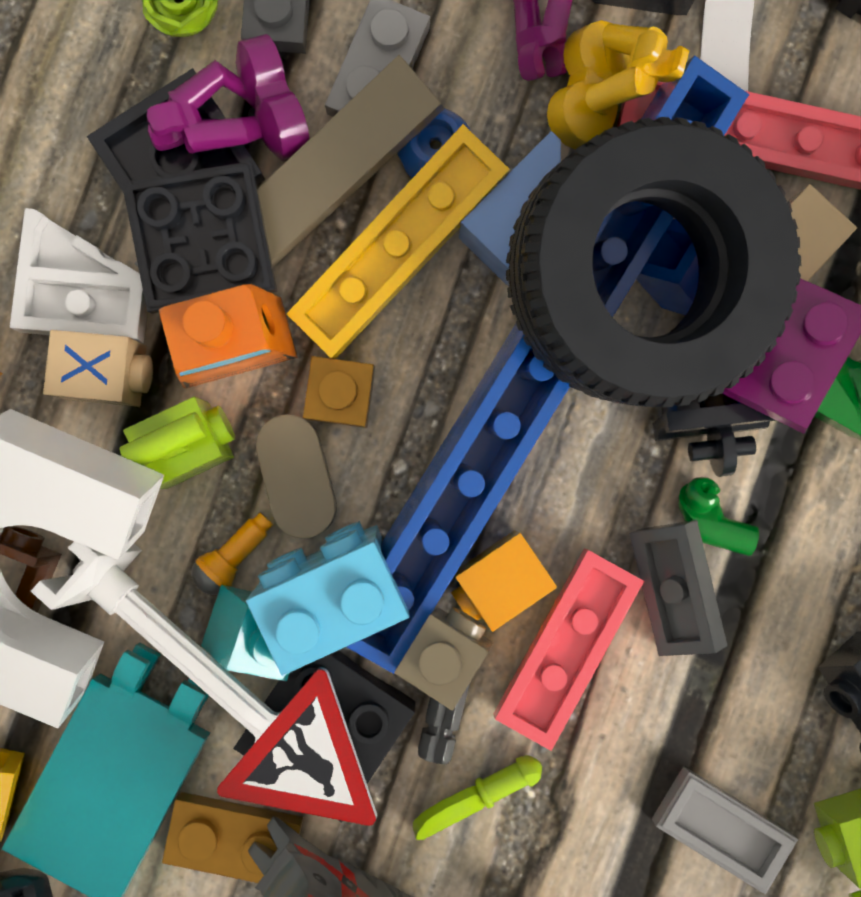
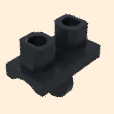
(718, 425)

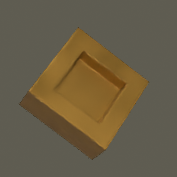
(339, 392)

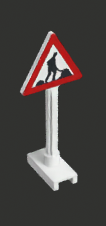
(299, 755)

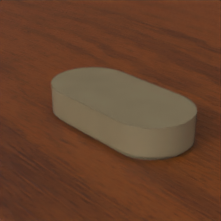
(296, 476)

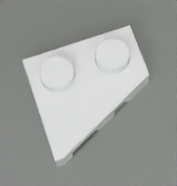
(73, 285)

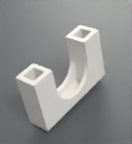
(87, 498)

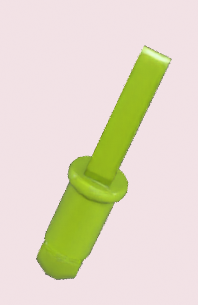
(484, 793)

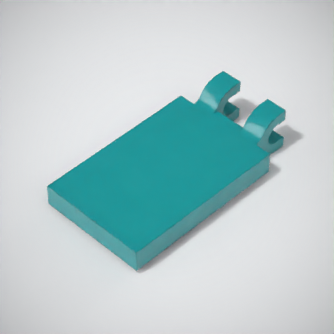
(110, 780)

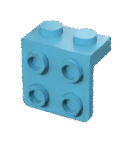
(326, 598)

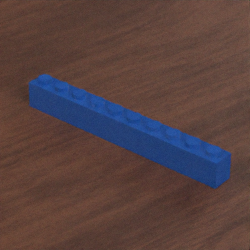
(520, 399)

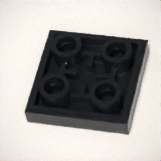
(198, 233)

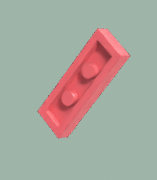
(567, 649)

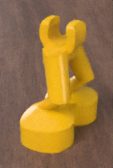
(606, 69)

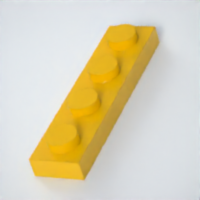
(398, 242)

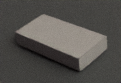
(724, 830)

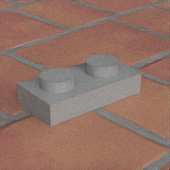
(381, 36)

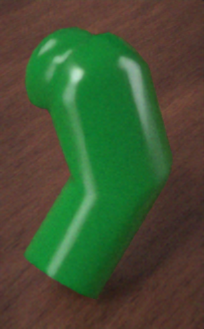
(700, 502)

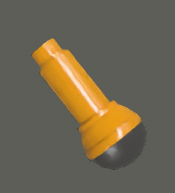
(221, 565)

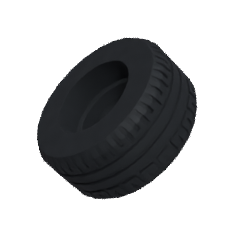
(741, 245)

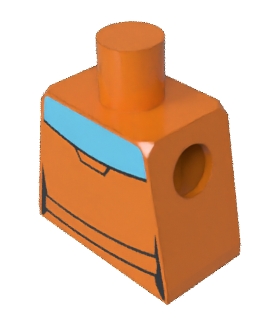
(226, 334)

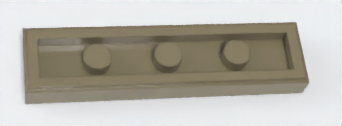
(344, 155)

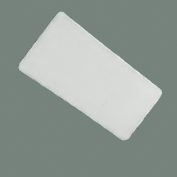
(727, 38)

